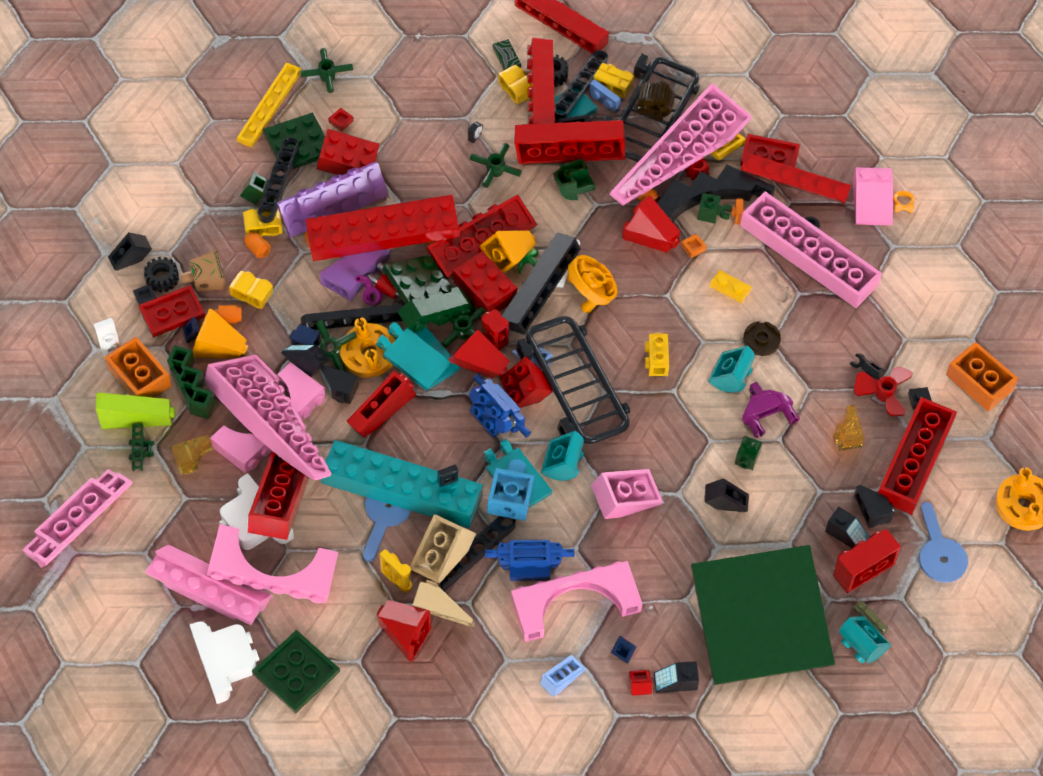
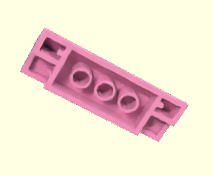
(75, 516)
(189, 578)

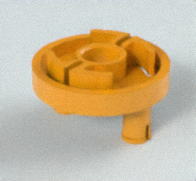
(592, 281)
(371, 364)
(1022, 487)

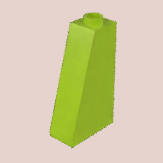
(125, 410)

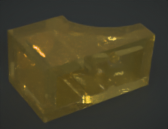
(849, 433)
(190, 452)

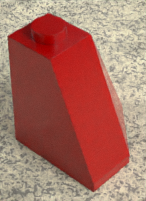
(651, 227)
(480, 356)
(405, 626)

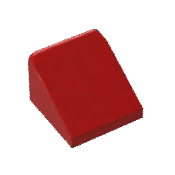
(640, 682)

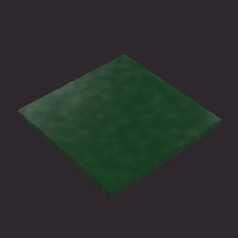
(762, 615)

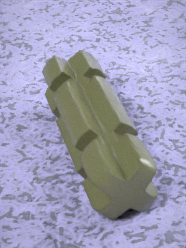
(861, 607)

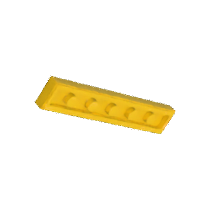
(269, 105)

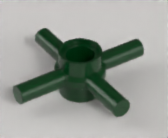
(326, 70)
(495, 165)
(460, 321)
(334, 354)

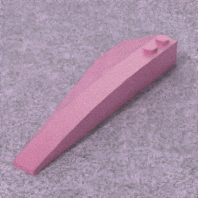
(701, 130)
(261, 406)

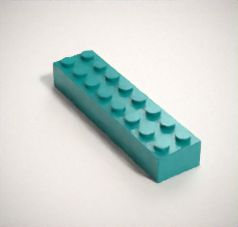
(401, 484)

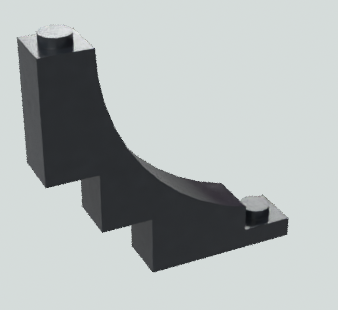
(729, 185)

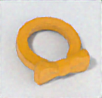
(898, 206)

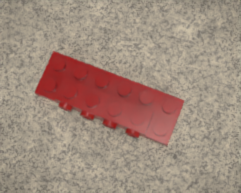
(507, 216)

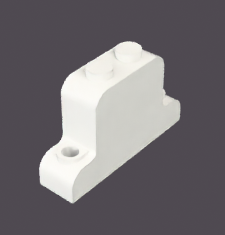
(236, 514)
(225, 656)

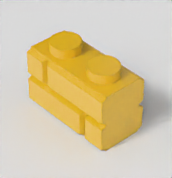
(615, 80)

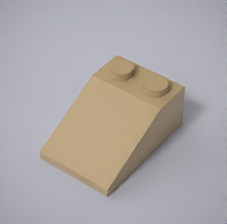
(441, 548)
(433, 598)

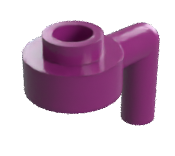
(370, 290)

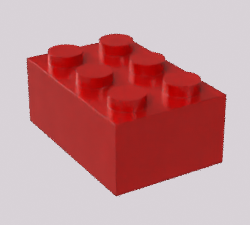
(344, 152)
(484, 283)
(866, 560)

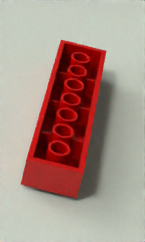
(382, 227)

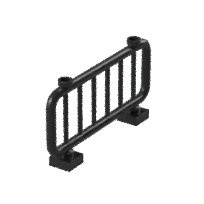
(642, 67)
(528, 347)

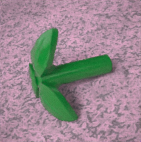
(528, 258)

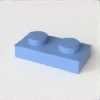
(605, 96)

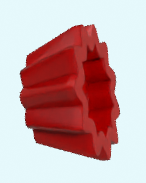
(694, 169)

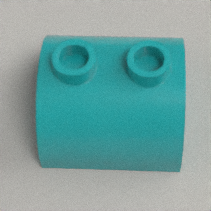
(732, 369)
(563, 457)
(864, 639)

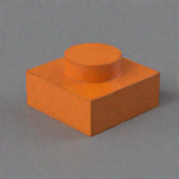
(737, 210)
(693, 245)

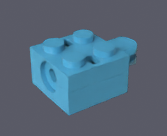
(511, 491)

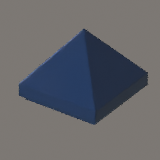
(191, 330)
(623, 649)

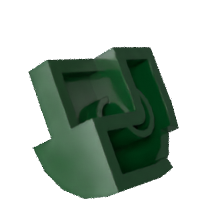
(573, 179)

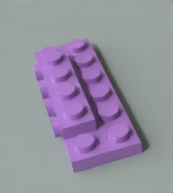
(336, 196)

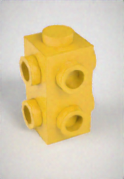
(658, 354)

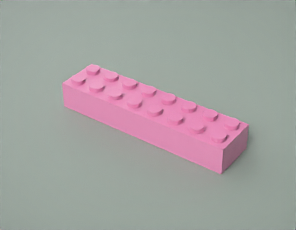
(810, 249)

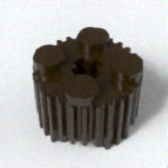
(655, 100)

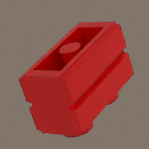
(495, 329)

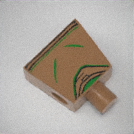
(205, 273)

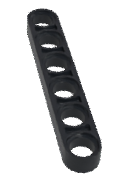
(581, 85)
(278, 179)
(338, 319)
(476, 556)

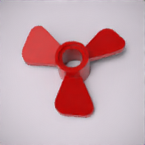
(868, 385)

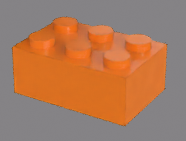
(138, 370)
(982, 376)

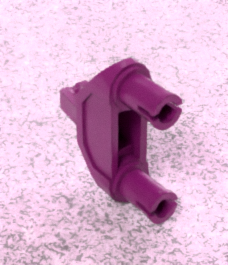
(765, 403)

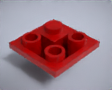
(525, 383)

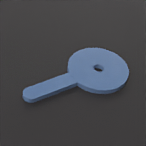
(383, 518)
(940, 547)

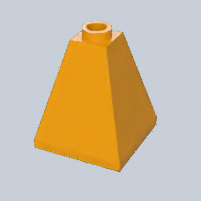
(508, 247)
(218, 339)

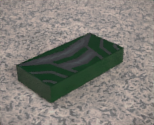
(506, 54)

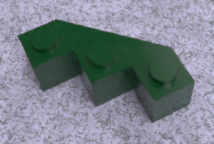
(436, 309)
(190, 382)

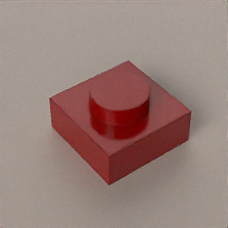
(341, 119)

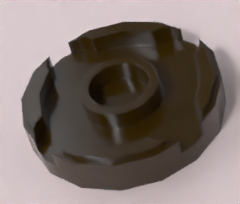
(762, 338)

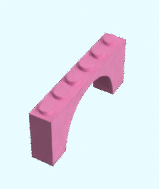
(246, 449)
(612, 581)
(310, 583)

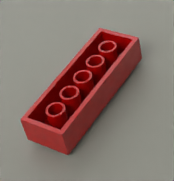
(570, 142)
(917, 455)
(277, 499)

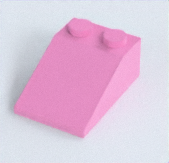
(873, 196)
(625, 492)

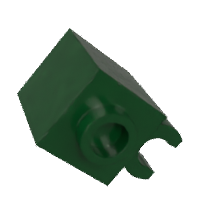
(254, 189)
(711, 207)
(748, 453)

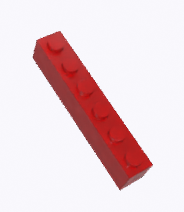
(566, 22)
(541, 81)
(795, 178)

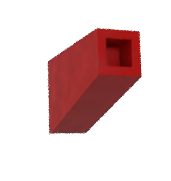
(382, 404)

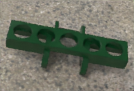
(139, 442)

